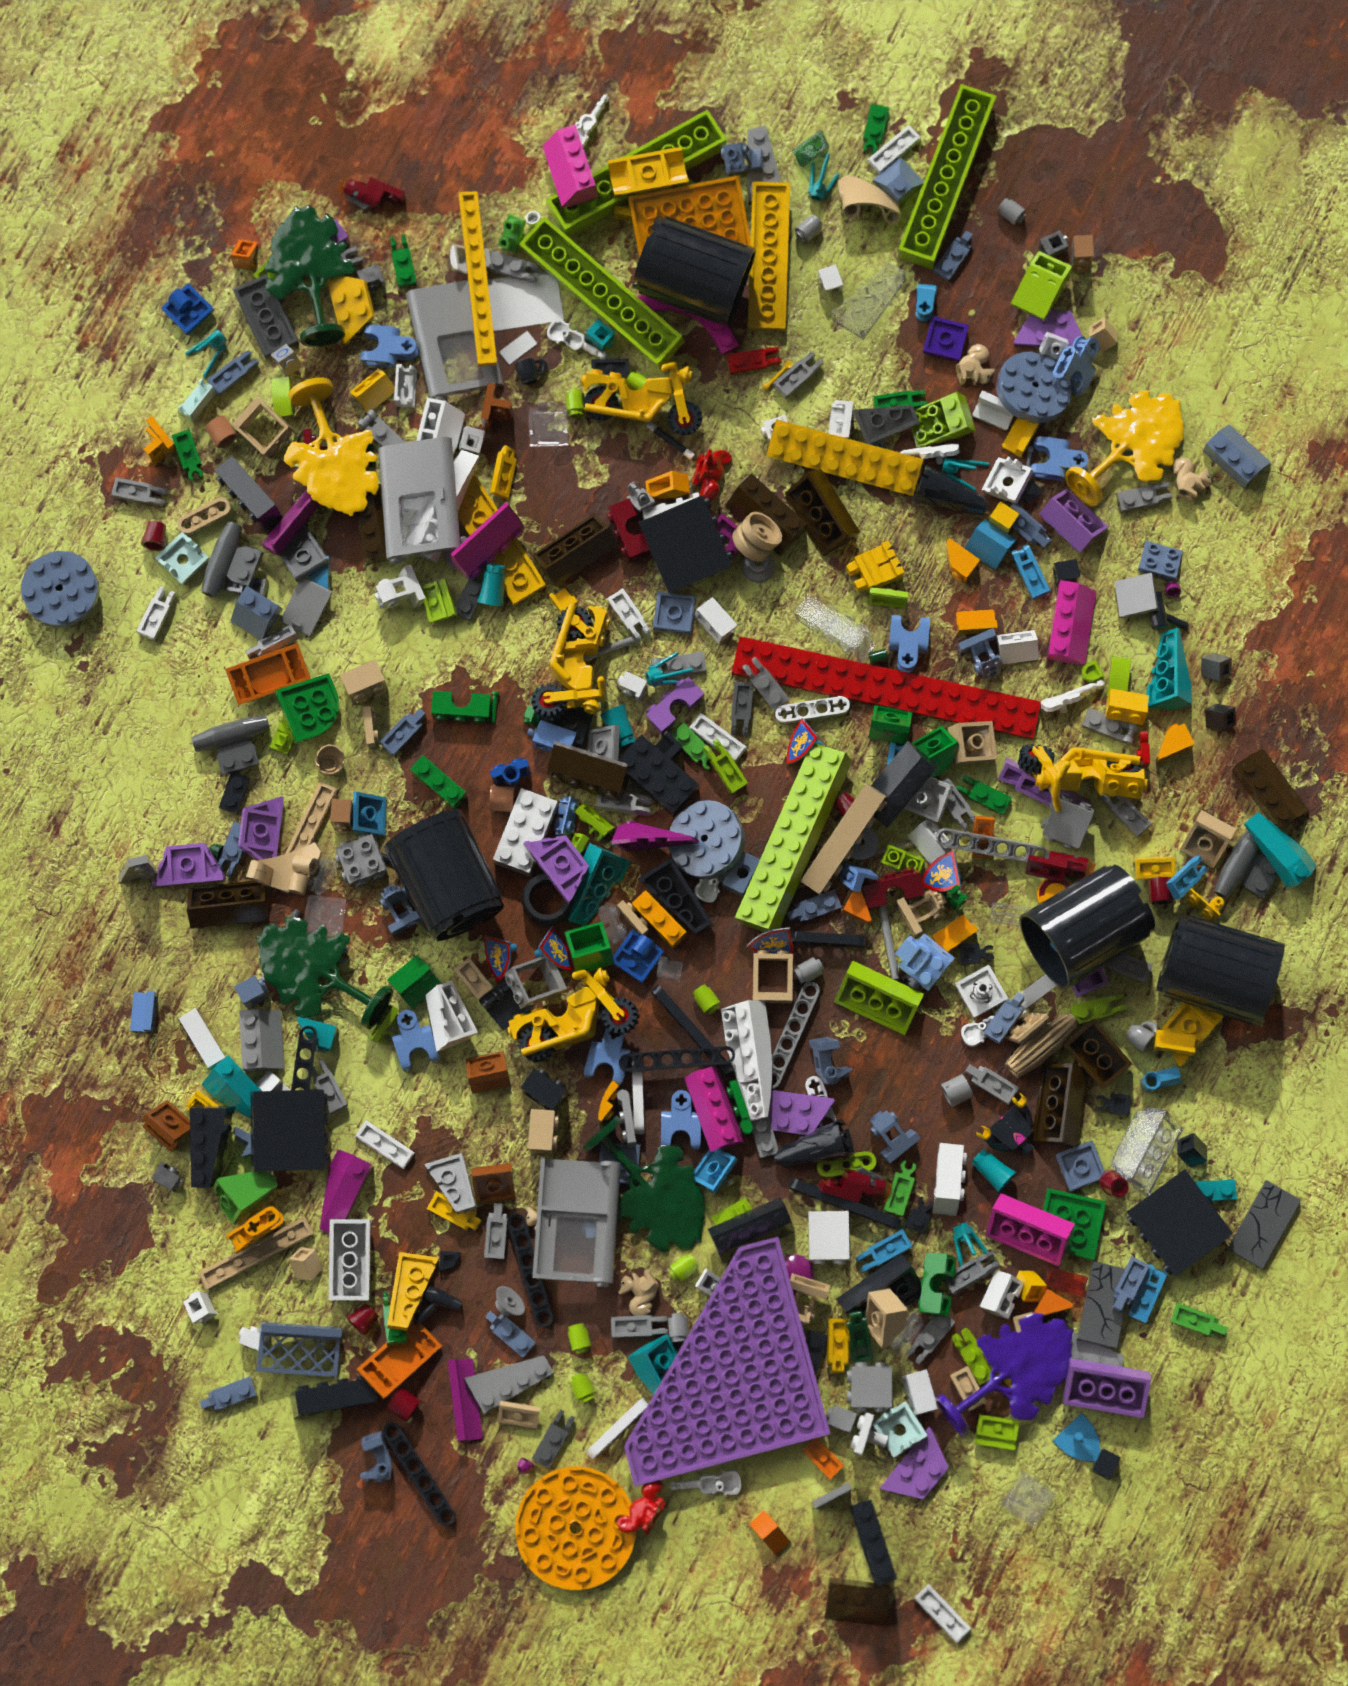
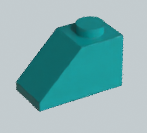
(326, 1034)

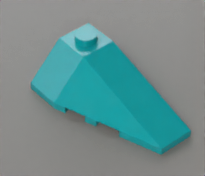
(1171, 679)
(1284, 854)
(603, 873)
(230, 1085)
(653, 1361)

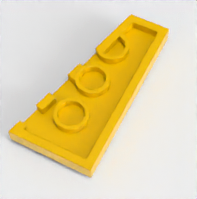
(410, 1283)

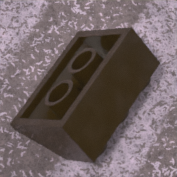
(1098, 1054)
(857, 1601)

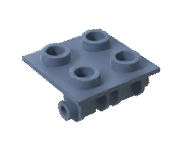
(1160, 561)

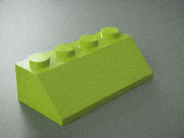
(878, 997)

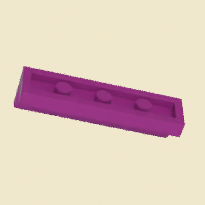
(290, 524)
(464, 1403)

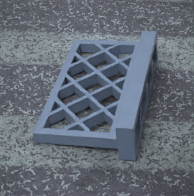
(299, 1331)

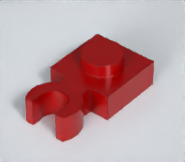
(1144, 750)

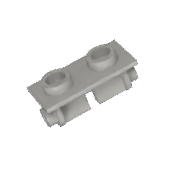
(639, 497)

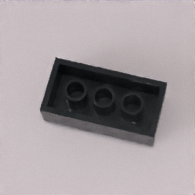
(658, 776)

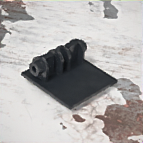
(501, 1005)

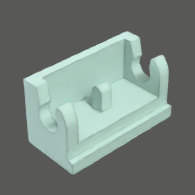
(197, 401)

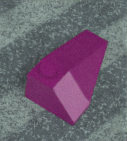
(637, 836)
(344, 1184)

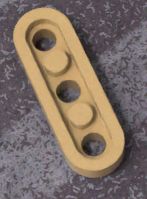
(210, 509)

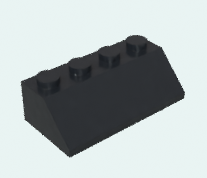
(902, 780)
(753, 1226)
(894, 1275)

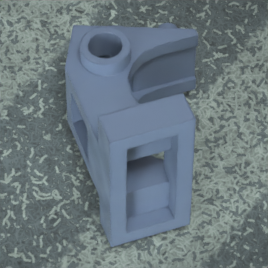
(735, 157)
(978, 645)
(391, 896)
(822, 1054)
(884, 1122)
(376, 1444)

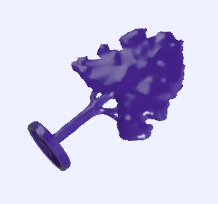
(1032, 1360)

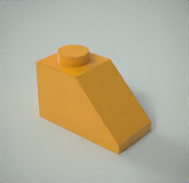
(668, 485)
(960, 561)
(1175, 742)

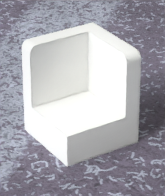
(830, 278)

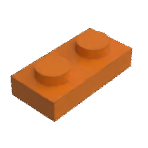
(823, 1458)

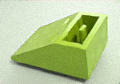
(1042, 285)
(943, 420)

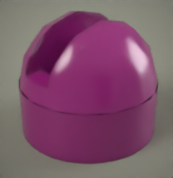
(1174, 593)
(525, 1466)

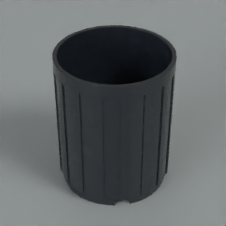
(694, 270)
(445, 874)
(1087, 925)
(1221, 969)

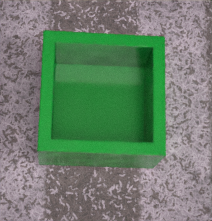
(589, 947)

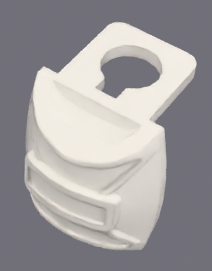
(458, 260)

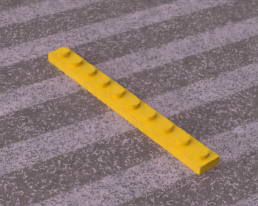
(477, 279)

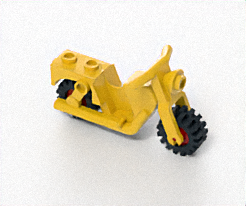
(644, 403)
(569, 667)
(1118, 778)
(577, 1022)

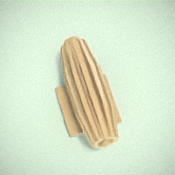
(1038, 1040)

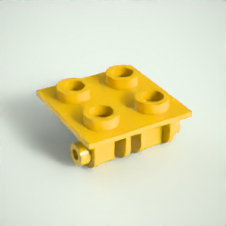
(1208, 910)

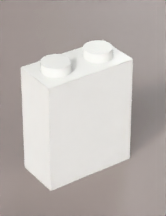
(828, 1237)

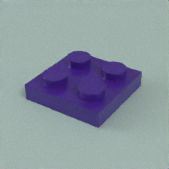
(945, 338)

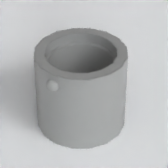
(956, 1090)

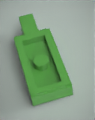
(1197, 1321)

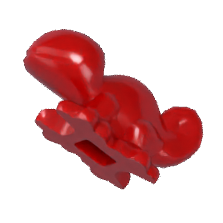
(710, 471)
(645, 1510)

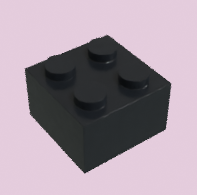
(544, 1091)

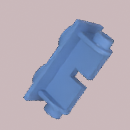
(566, 824)

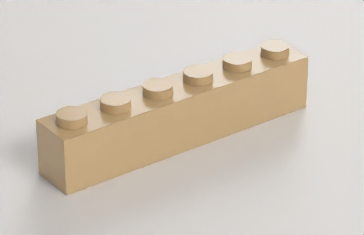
(843, 839)

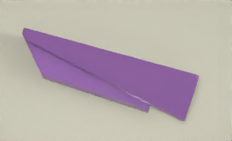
(1026, 783)

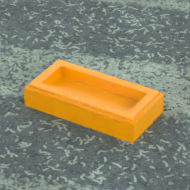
(161, 434)

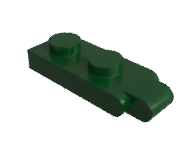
(859, 1337)

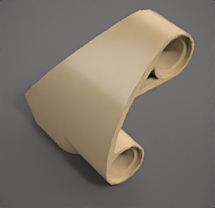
(860, 192)
(287, 871)

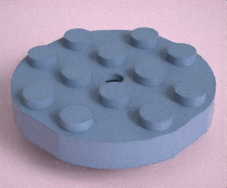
(1030, 389)
(60, 589)
(719, 839)

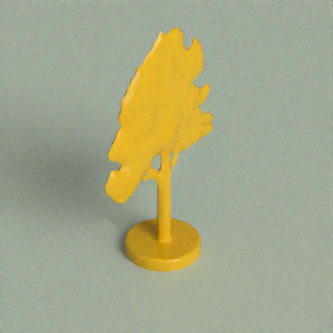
(1148, 428)
(337, 474)

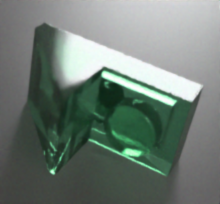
(812, 148)

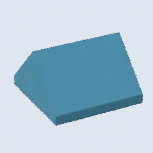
(990, 544)
(369, 814)
(714, 1170)

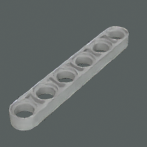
(991, 849)
(793, 1036)

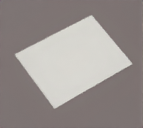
(524, 303)

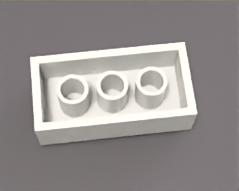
(528, 822)
(349, 1259)

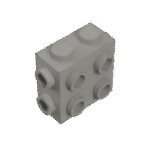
(1069, 824)
(361, 860)
(870, 1387)

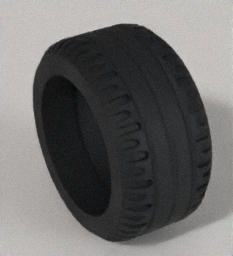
(541, 919)

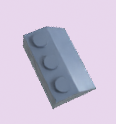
(1236, 455)

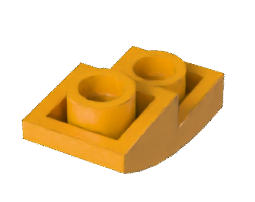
(606, 1108)

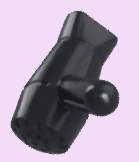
(1160, 618)
(437, 1298)

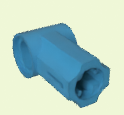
(1161, 1078)

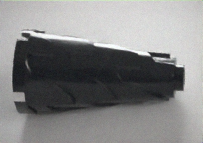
(941, 491)
(824, 1144)

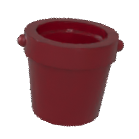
(154, 536)
(843, 803)
(1113, 1183)
(363, 1318)

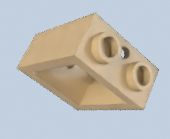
(247, 418)
(773, 997)

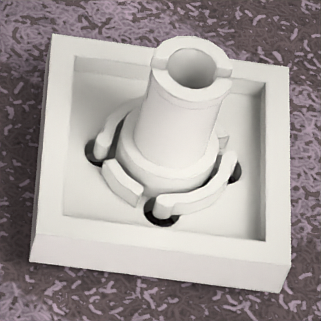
(929, 797)
(984, 979)
(866, 1435)

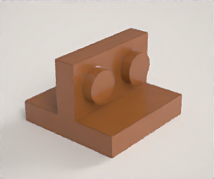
(494, 408)
(487, 1072)
(167, 1125)
(493, 1183)

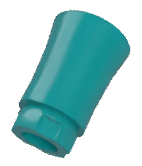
(493, 586)
(619, 717)
(993, 1170)

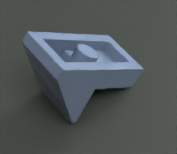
(243, 1138)

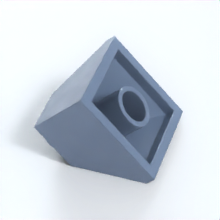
(899, 181)

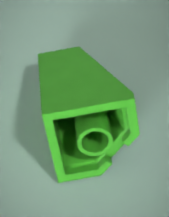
(243, 1192)

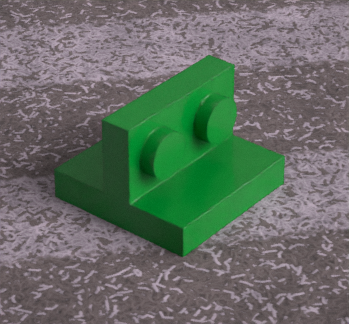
(890, 724)
(414, 981)

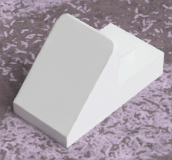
(270, 1082)
(707, 1282)

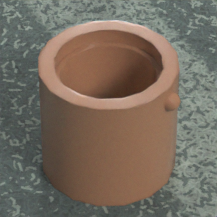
(221, 431)
(502, 798)

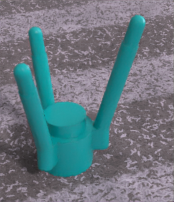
(818, 191)
(215, 341)
(952, 466)
(655, 677)
(964, 1233)

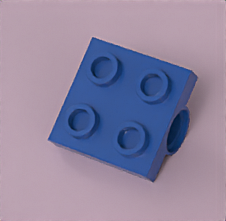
(187, 308)
(510, 773)
(637, 956)

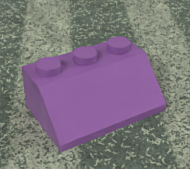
(1073, 520)

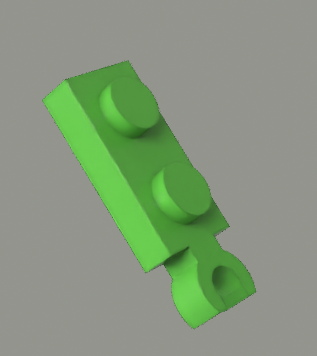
(691, 744)
(900, 1191)

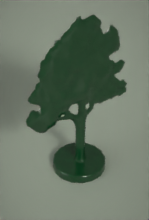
(305, 249)
(296, 961)
(667, 1204)

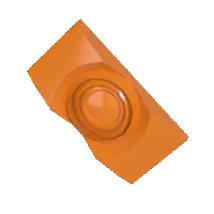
(267, 673)
(395, 1363)

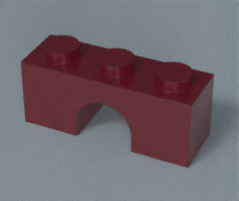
(622, 515)
(908, 881)

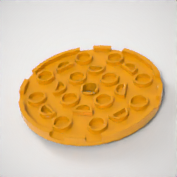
(545, 1522)

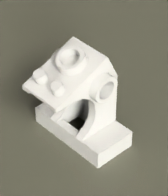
(387, 596)

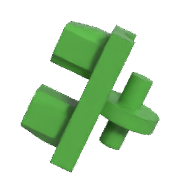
(512, 233)

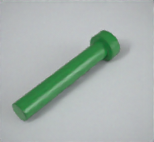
(494, 706)

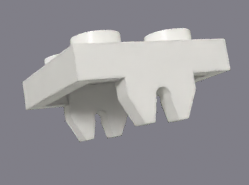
(1005, 469)

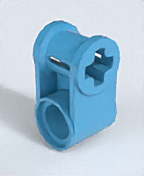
(925, 300)

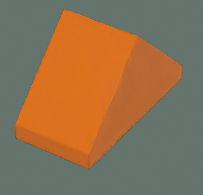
(244, 254)
(857, 908)
(1052, 1303)
(769, 1532)

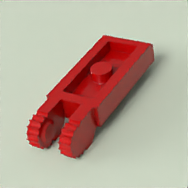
(752, 360)

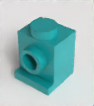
(597, 330)

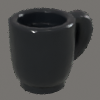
(528, 371)

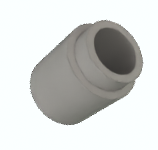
(1012, 211)
(808, 228)
(808, 970)
(678, 1327)

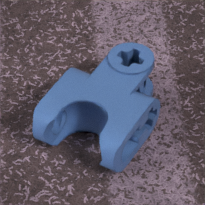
(390, 347)
(1077, 364)
(1060, 458)
(908, 642)
(413, 1038)
(607, 1053)
(680, 1119)

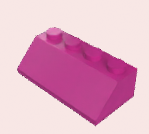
(569, 167)
(487, 542)
(1071, 623)
(714, 1109)
(1029, 1229)

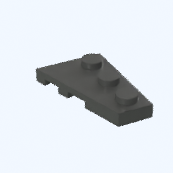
(884, 421)

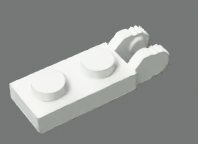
(628, 613)
(155, 614)

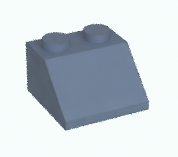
(255, 613)

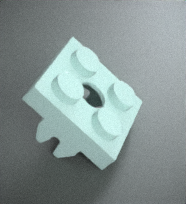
(179, 546)
(900, 1415)

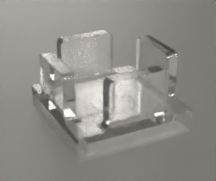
(548, 425)

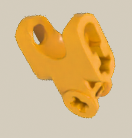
(246, 1231)

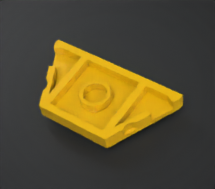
(351, 304)
(1191, 1021)

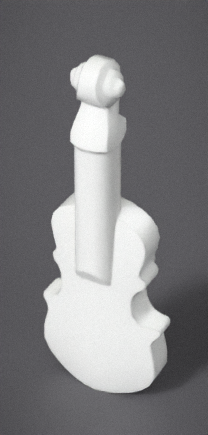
(589, 122)
(560, 332)
(931, 452)
(1061, 701)
(708, 889)
(973, 1033)
(727, 1482)

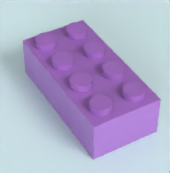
(1106, 1388)

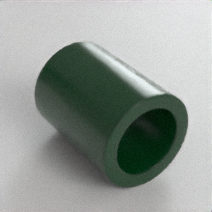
(878, 656)

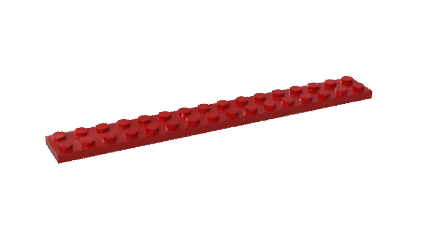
(889, 687)

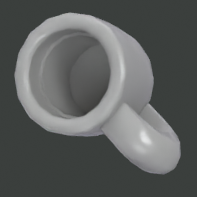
(1140, 1036)

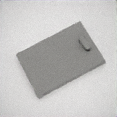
(306, 606)

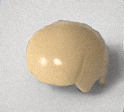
(329, 760)

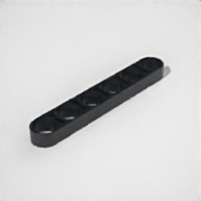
(688, 1026)
(676, 1055)
(302, 1063)
(847, 1205)
(528, 1270)
(417, 1475)

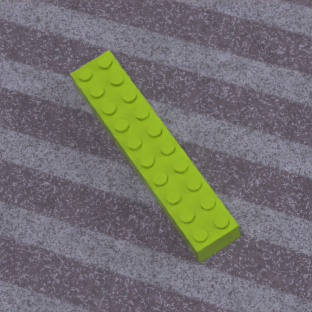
(699, 141)
(946, 176)
(602, 292)
(793, 838)

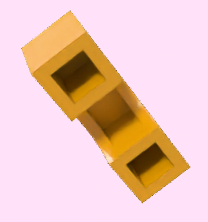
(659, 918)

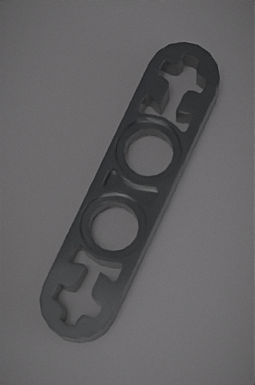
(828, 939)

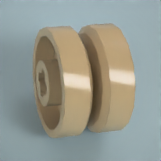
(757, 536)

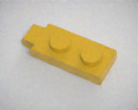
(503, 473)
(443, 1208)
(837, 1344)

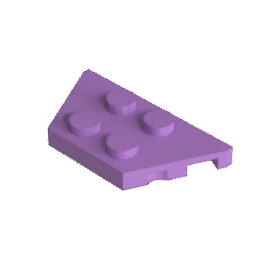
(1057, 322)
(261, 829)
(560, 863)
(187, 866)
(797, 1112)
(918, 1469)

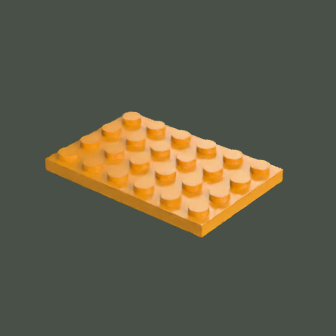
(706, 205)

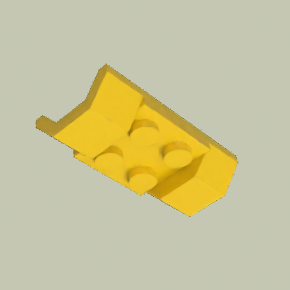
(647, 172)

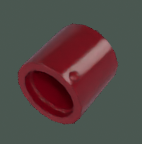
(1158, 891)
(403, 1404)

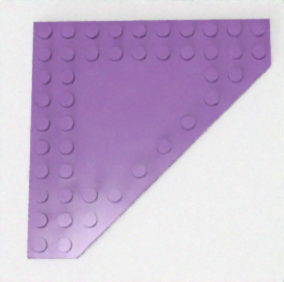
(737, 1379)

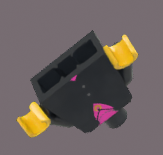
(1011, 1129)

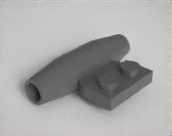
(230, 561)
(233, 742)
(1245, 867)

